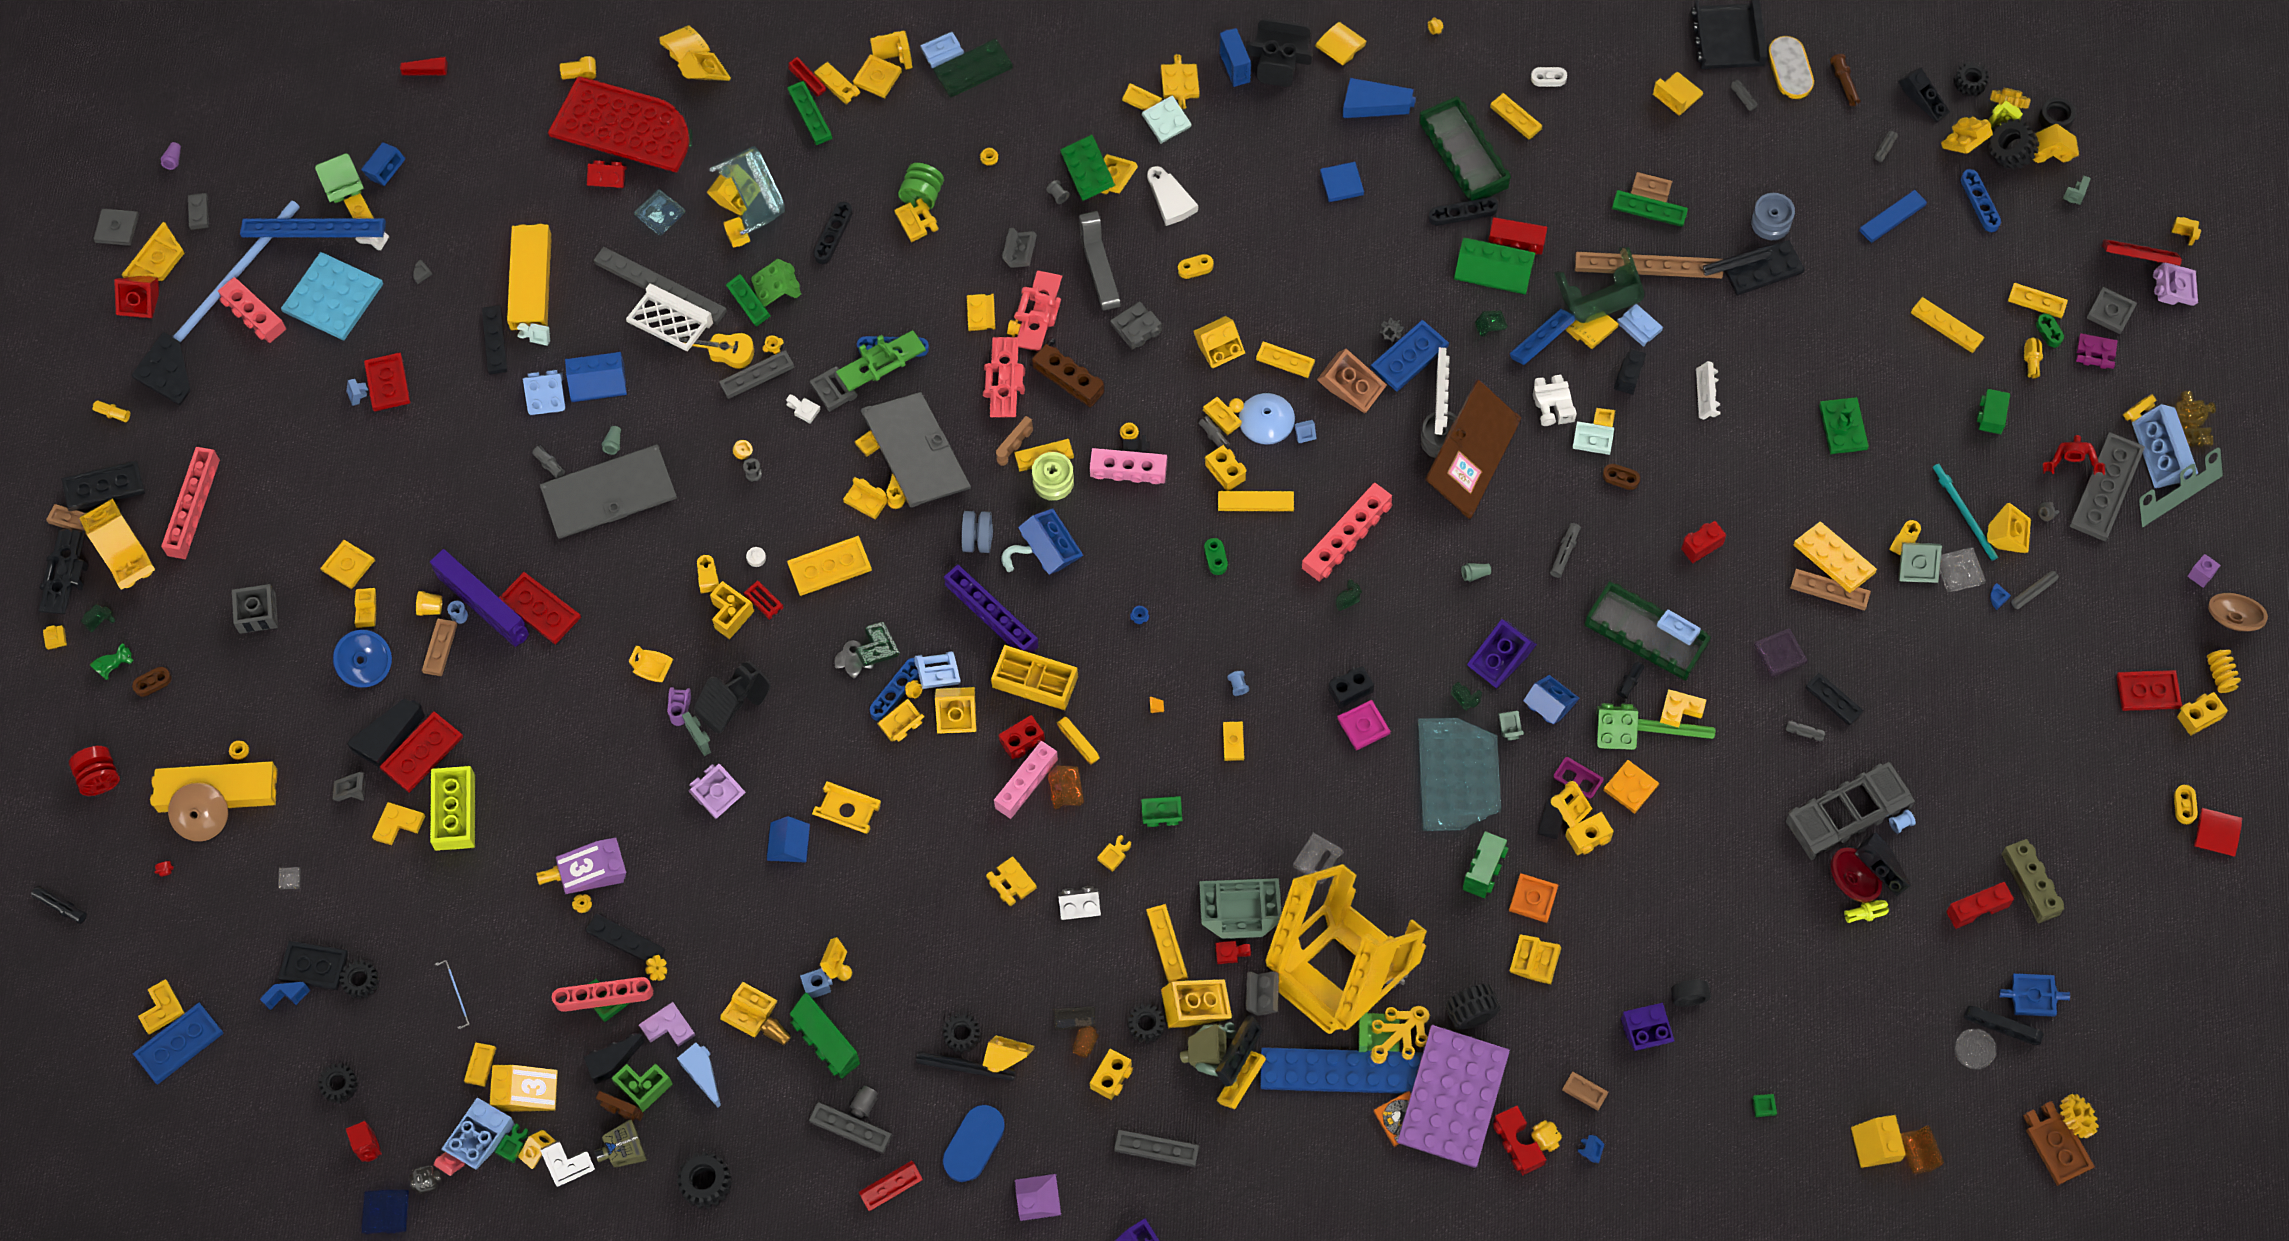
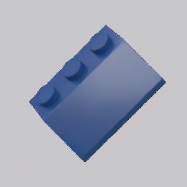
(596, 376)
(1050, 541)

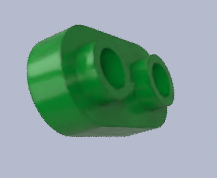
(1214, 555)

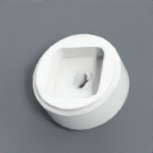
(756, 557)

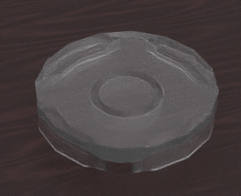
(1975, 1049)

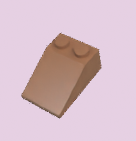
(1351, 381)

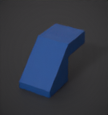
(293, 991)

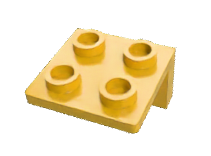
(892, 46)
(1677, 93)

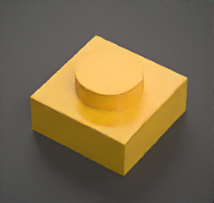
(1604, 417)

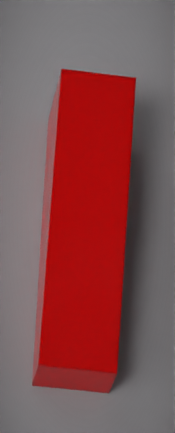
(433, 66)
(801, 71)

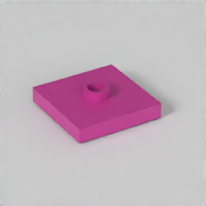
(1363, 725)

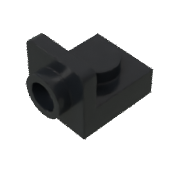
(1137, 445)

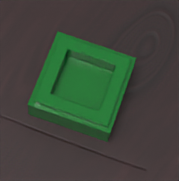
(1764, 1105)

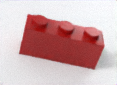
(1518, 235)

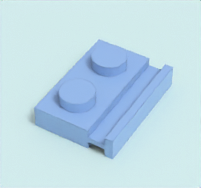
(941, 49)
(1639, 325)

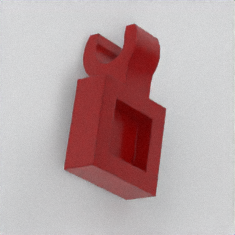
(1228, 952)

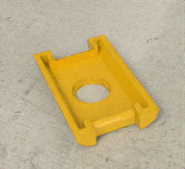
(836, 797)

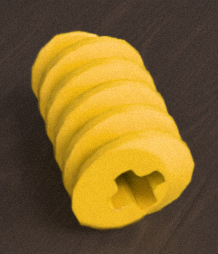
(2223, 671)

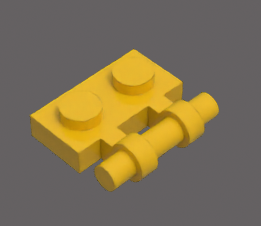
(911, 222)
(1017, 879)

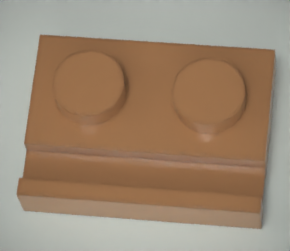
(1651, 187)

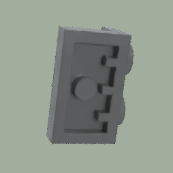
(1262, 993)

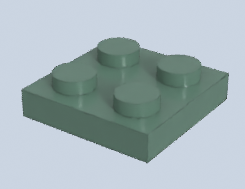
(1920, 562)

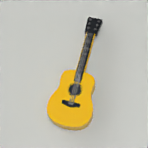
(733, 349)

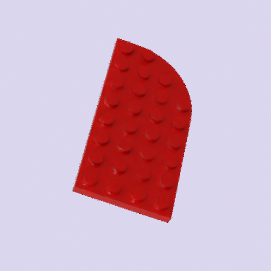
(622, 124)

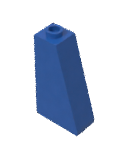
(1376, 99)

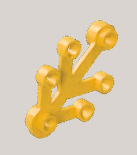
(1400, 1030)

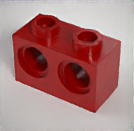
(1018, 734)
(363, 1141)

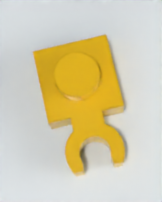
(1113, 855)

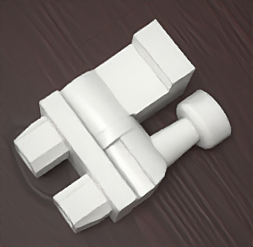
(1554, 395)

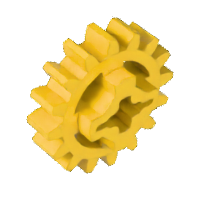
(2012, 96)
(2079, 1116)

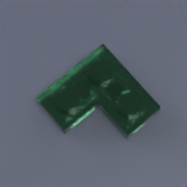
(881, 646)

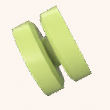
(1052, 476)

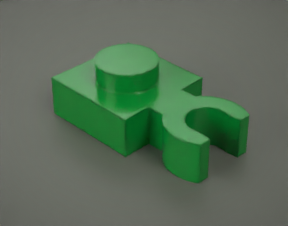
(511, 1146)

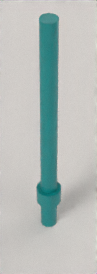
(1946, 482)

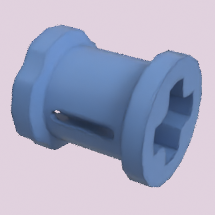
(454, 607)
(1238, 683)

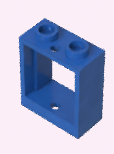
(1235, 57)

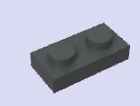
(198, 211)

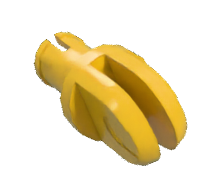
(2033, 356)

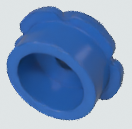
(1139, 610)

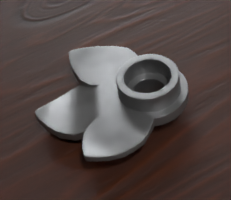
(850, 660)

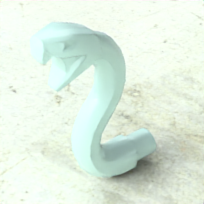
(1006, 560)

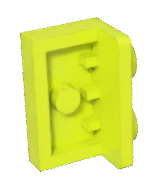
(2004, 113)

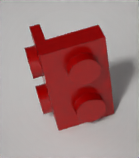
(606, 175)

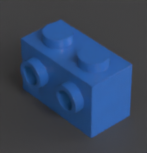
(383, 164)

